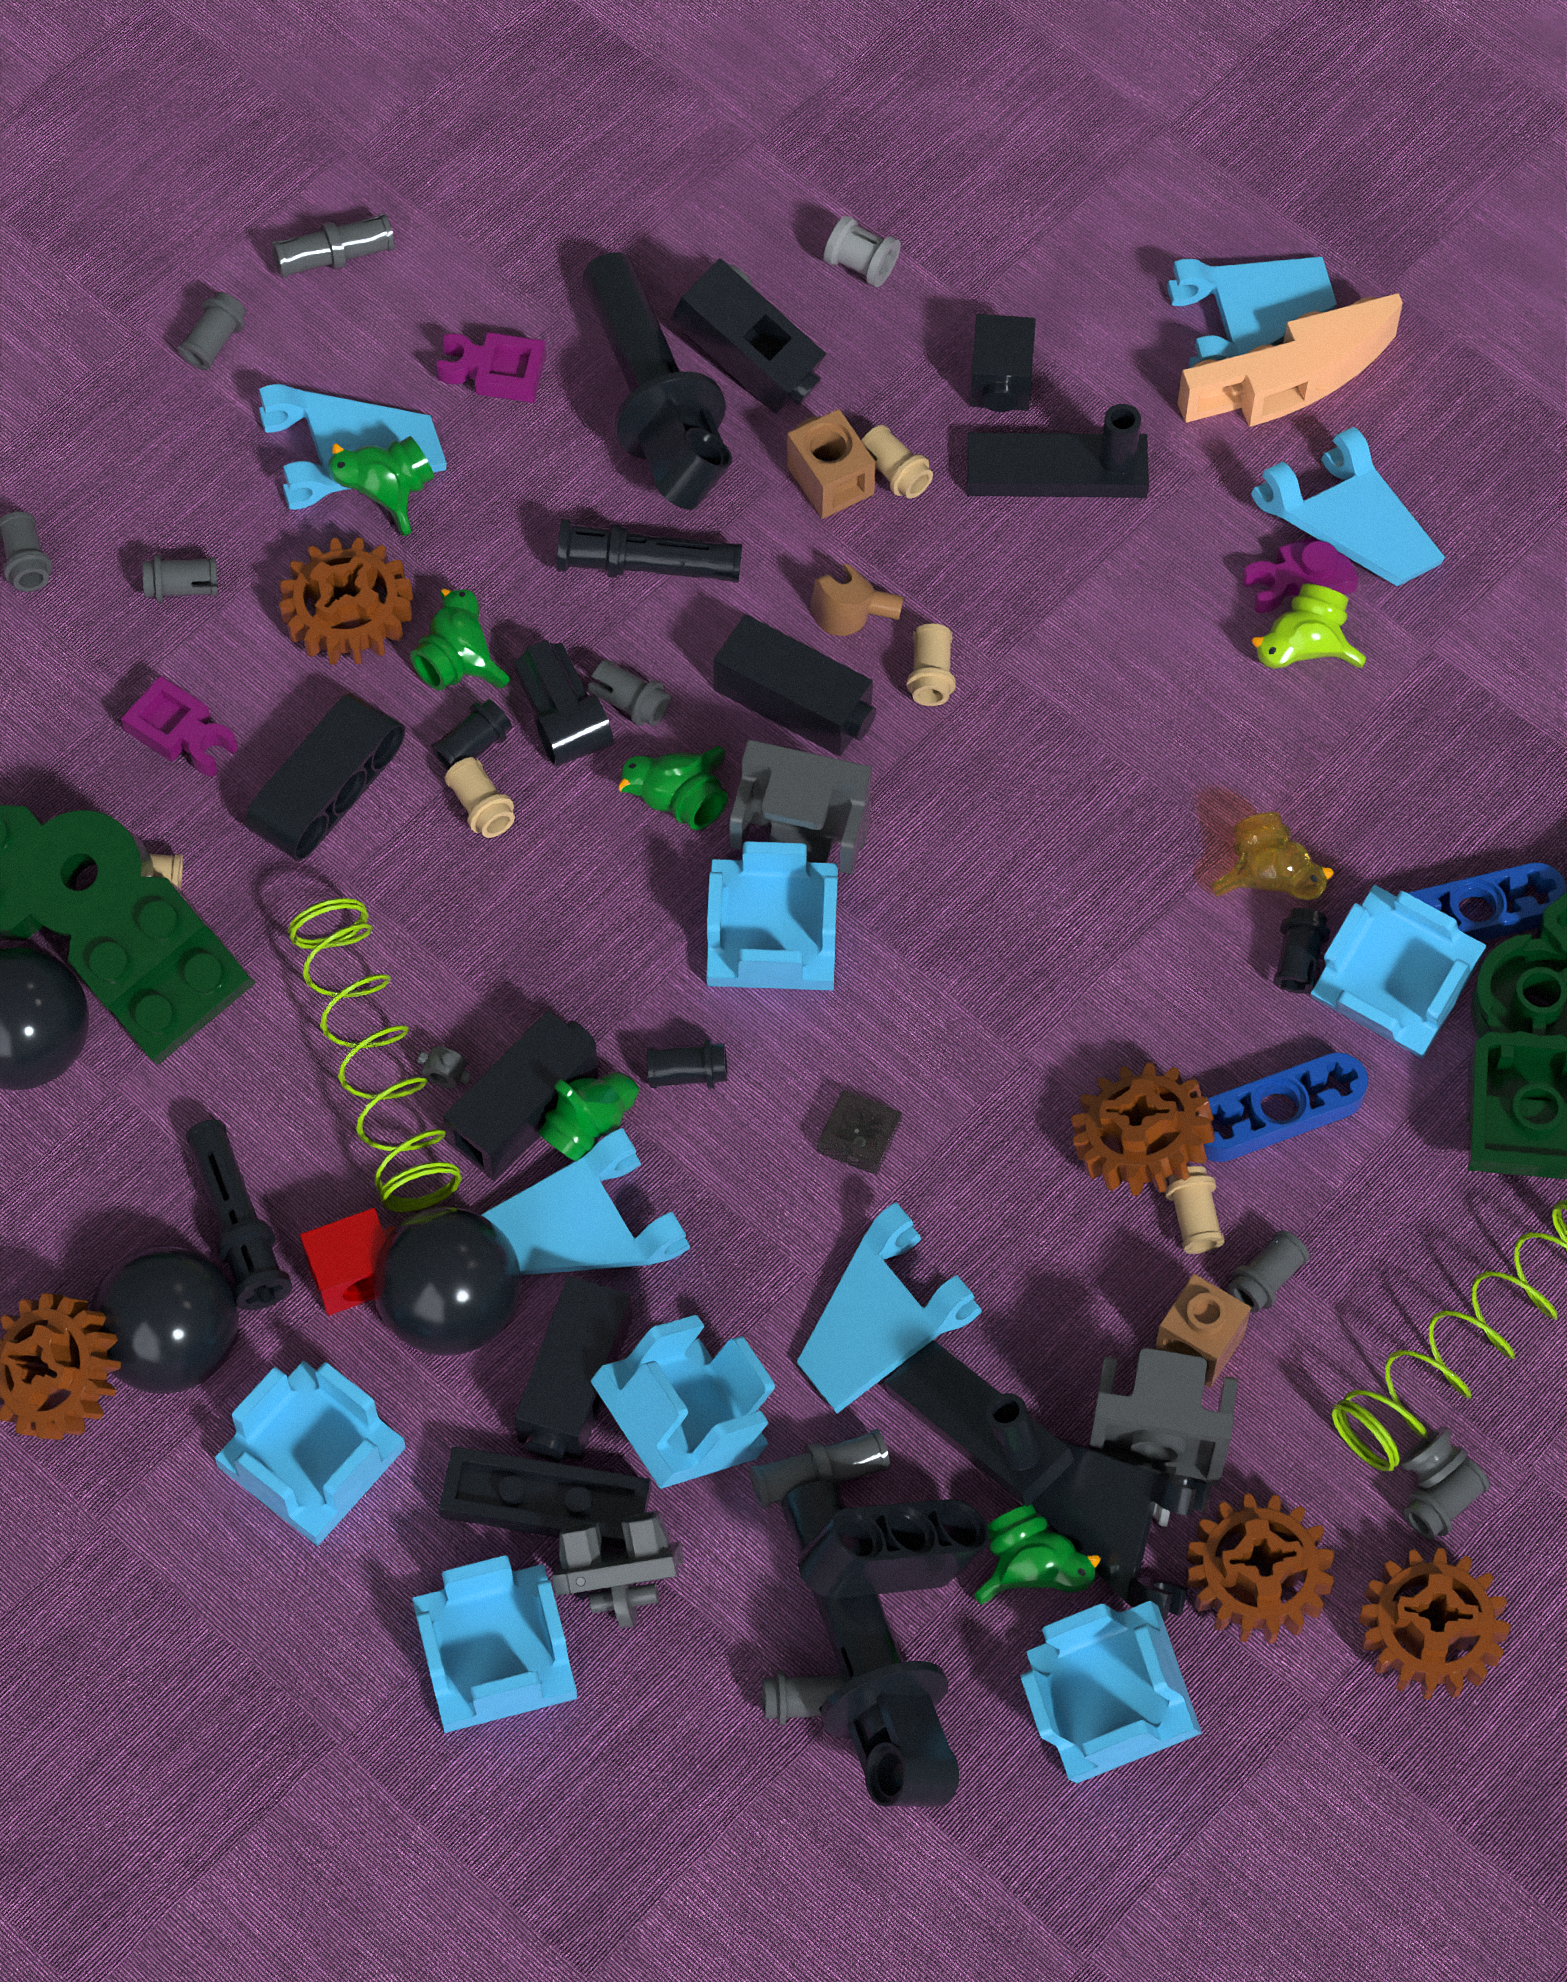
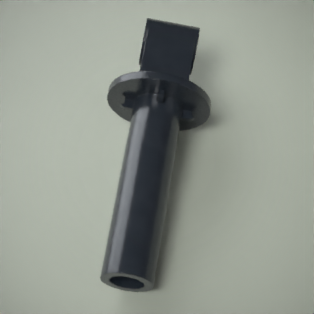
(670, 413)
(884, 1701)

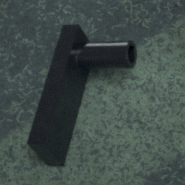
(1062, 463)
(980, 1422)

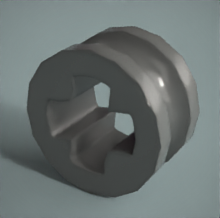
(1433, 1458)

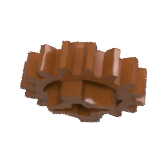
(346, 601)
(1147, 1124)
(54, 1366)
(1284, 1559)
(1460, 1623)

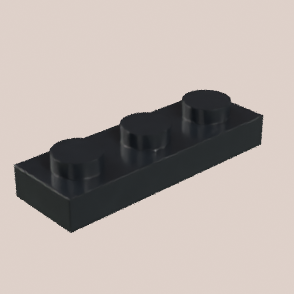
(539, 1495)

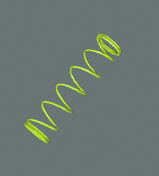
(341, 938)
(1339, 1411)

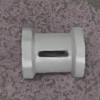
(862, 251)

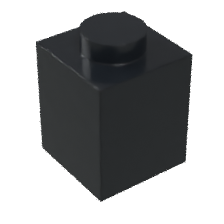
(1002, 362)

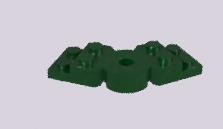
(128, 932)
(1521, 1055)

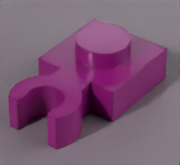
(501, 368)
(1299, 564)
(174, 722)

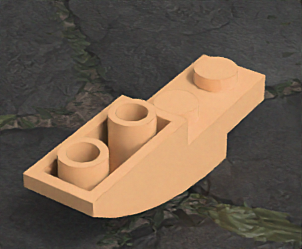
(1313, 361)

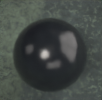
(40, 1018)
(446, 1281)
(169, 1318)

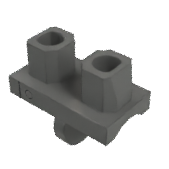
(646, 1559)

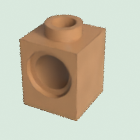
(835, 483)
(1204, 1325)

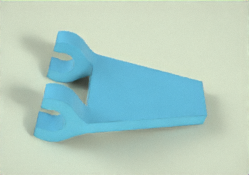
(1252, 300)
(339, 422)
(1355, 516)
(575, 1226)
(875, 1319)

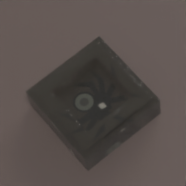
(859, 1132)

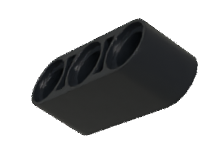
(325, 776)
(893, 1548)

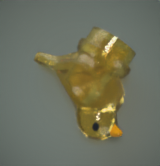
(1272, 861)

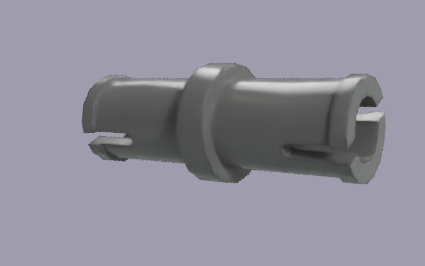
(333, 245)
(833, 1463)

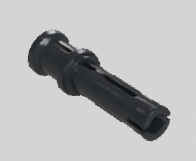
(618, 550)
(243, 1238)

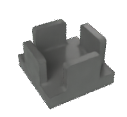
(803, 801)
(1165, 1416)

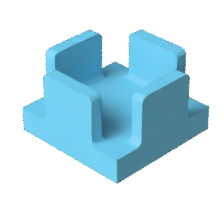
(772, 919)
(1398, 968)
(683, 1406)
(309, 1447)
(493, 1643)
(1108, 1689)

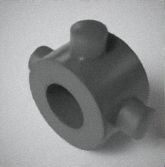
(444, 1067)

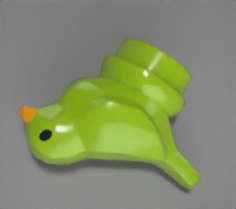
(1309, 631)

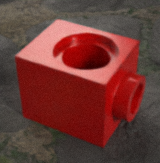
(345, 1258)

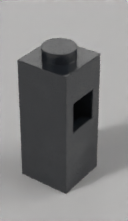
(749, 337)
(794, 685)
(509, 1102)
(559, 1398)

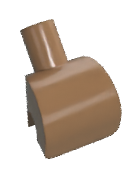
(846, 606)

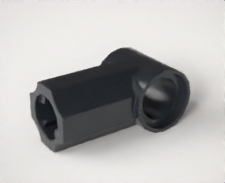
(566, 716)

